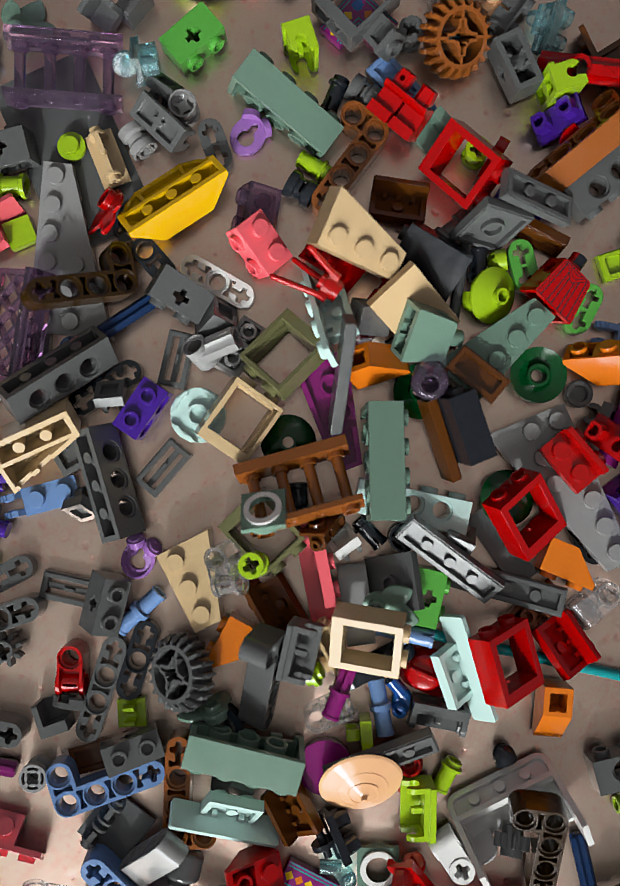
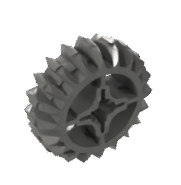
(182, 672)

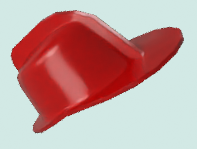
(421, 672)

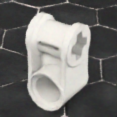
(452, 852)

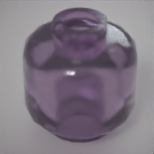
(430, 388)

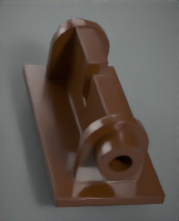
(321, 531)

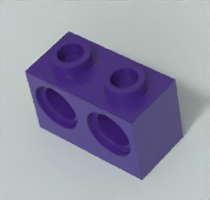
(142, 409)

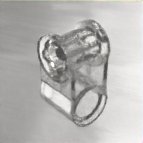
(223, 569)
(593, 605)
(347, 714)

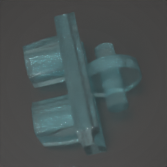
(546, 23)
(139, 59)

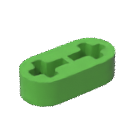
(514, 265)
(588, 312)

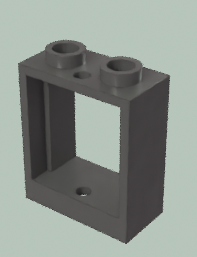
(342, 27)

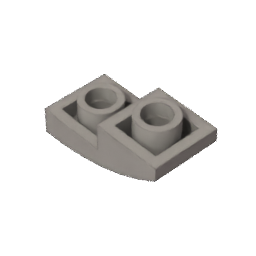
(231, 363)

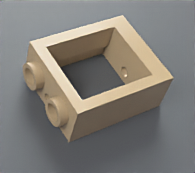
(259, 432)
(372, 619)

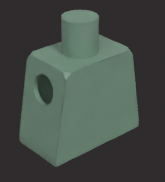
(425, 333)

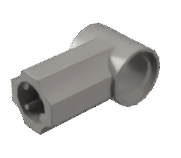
(207, 351)

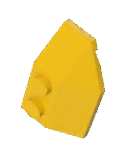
(174, 199)

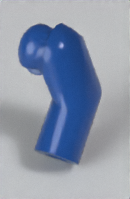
(401, 697)

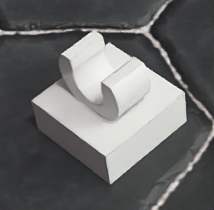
(345, 542)

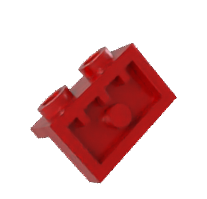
(573, 458)

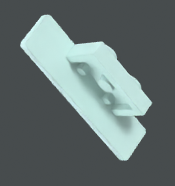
(327, 319)
(458, 672)
(225, 818)

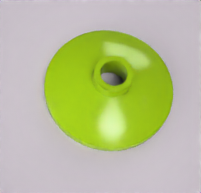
(492, 295)

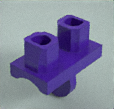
(555, 120)

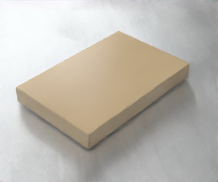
(407, 283)

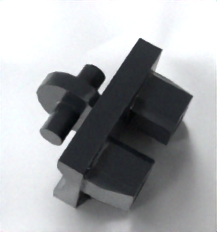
(342, 846)

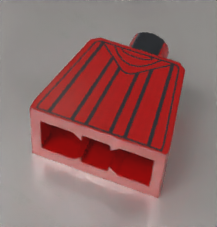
(559, 286)

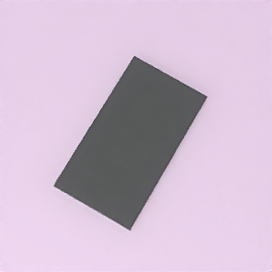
(52, 123)

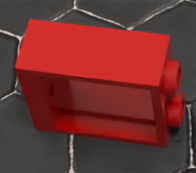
(444, 150)
(538, 531)
(496, 688)

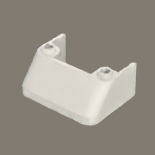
(484, 806)

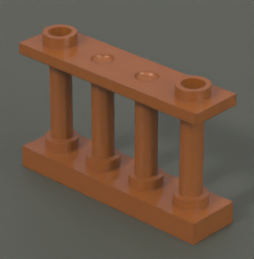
(305, 458)

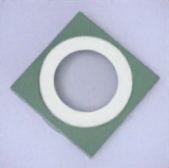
(265, 525)
(372, 851)

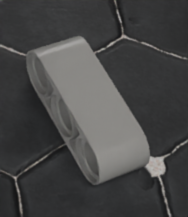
(353, 589)
(154, 857)

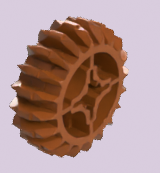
(458, 55)

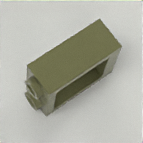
(285, 323)
(232, 522)

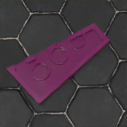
(318, 392)

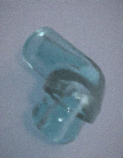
(343, 874)

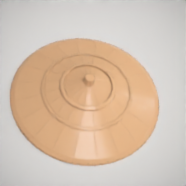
(360, 781)

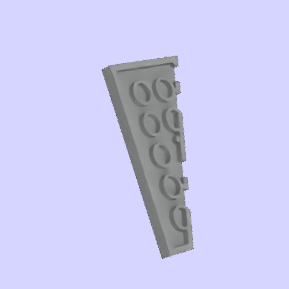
(65, 246)
(586, 513)

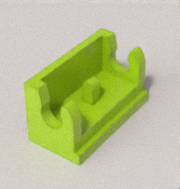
(300, 43)
(558, 83)
(418, 808)

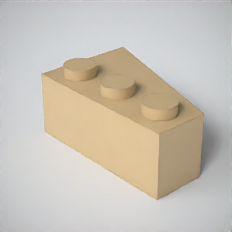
(354, 236)
(36, 441)
(190, 579)

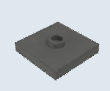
(491, 224)
(396, 570)

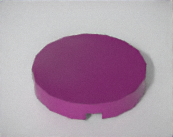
(319, 753)

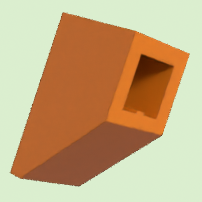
(595, 361)
(375, 364)
(565, 562)
(232, 633)
(552, 708)

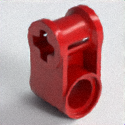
(71, 673)

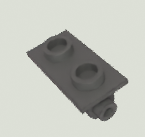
(504, 20)

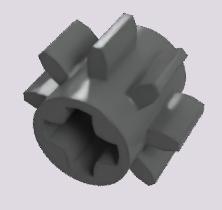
(15, 645)
(511, 841)

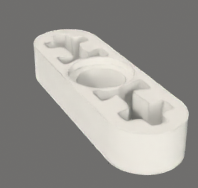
(239, 286)

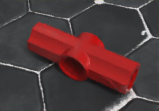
(599, 71)

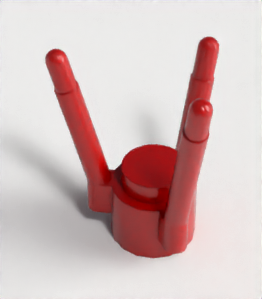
(328, 285)

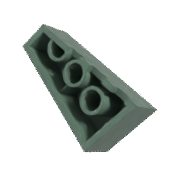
(285, 103)
(507, 338)
(385, 460)
(246, 757)

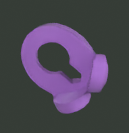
(250, 118)
(151, 548)

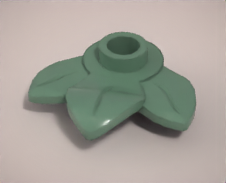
(29, 15)
(393, 598)
(212, 712)

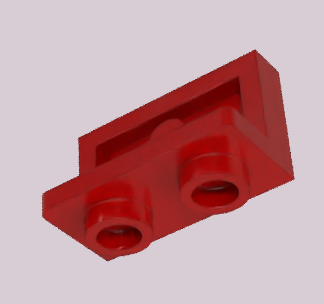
(565, 644)

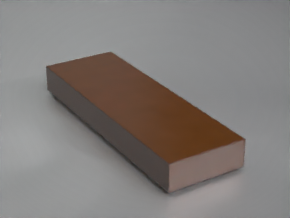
(439, 439)

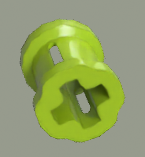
(469, 158)
(16, 185)
(248, 558)

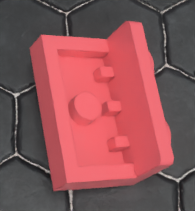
(259, 245)

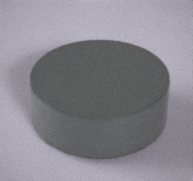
(577, 393)

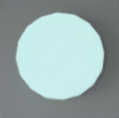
(190, 409)

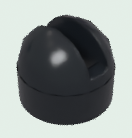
(504, 755)

